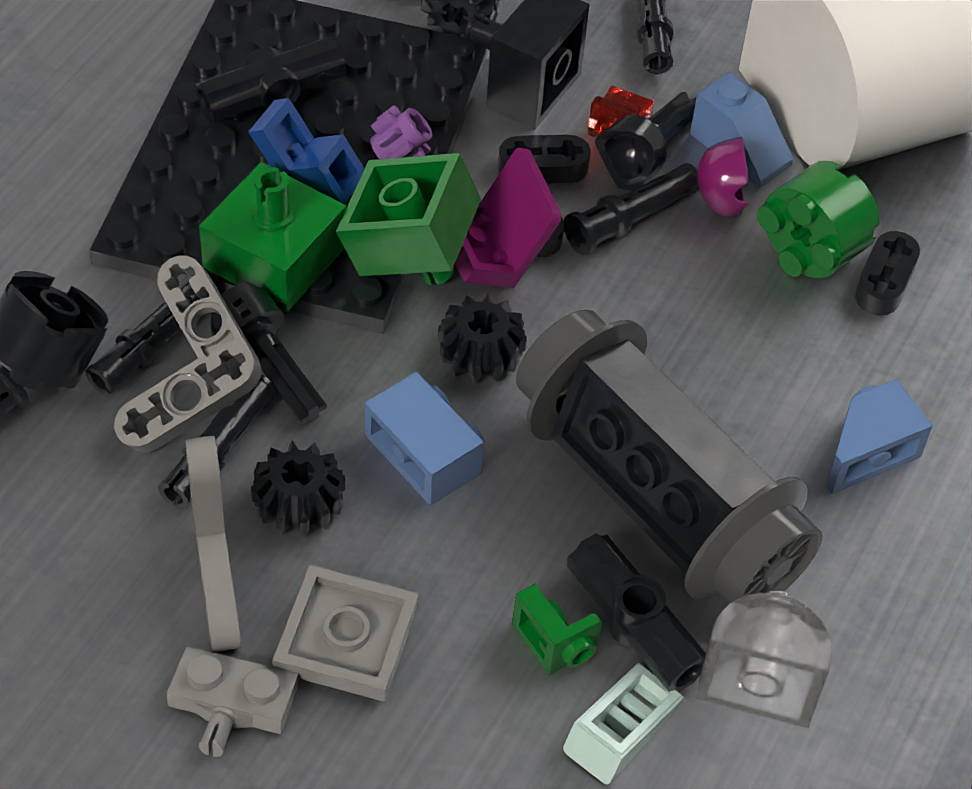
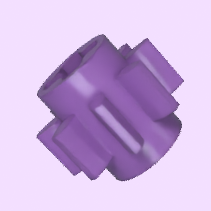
(400, 134)

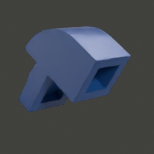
(319, 162)

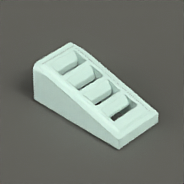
(599, 747)

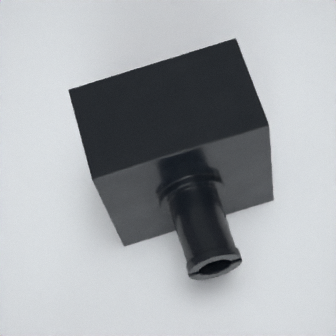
(532, 56)

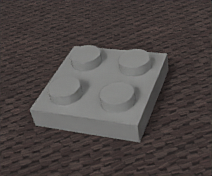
(346, 632)

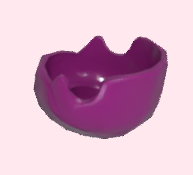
(722, 176)

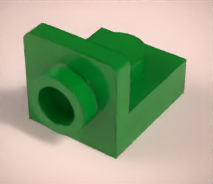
(547, 631)

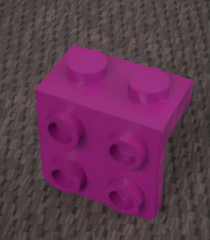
(509, 225)

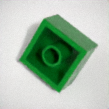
(410, 216)
(272, 235)

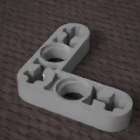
(212, 358)
(212, 543)

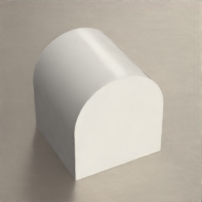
(861, 73)

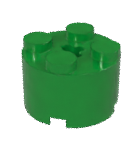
(819, 220)

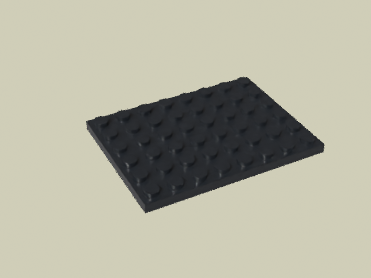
(195, 164)

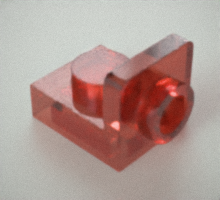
(614, 106)

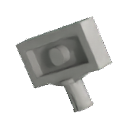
(231, 695)

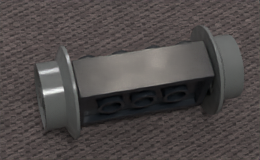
(665, 460)

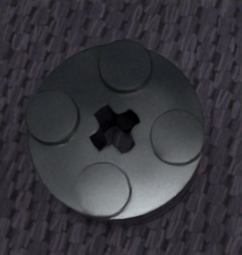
(48, 332)

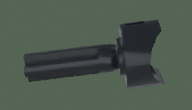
(637, 146)
(259, 326)

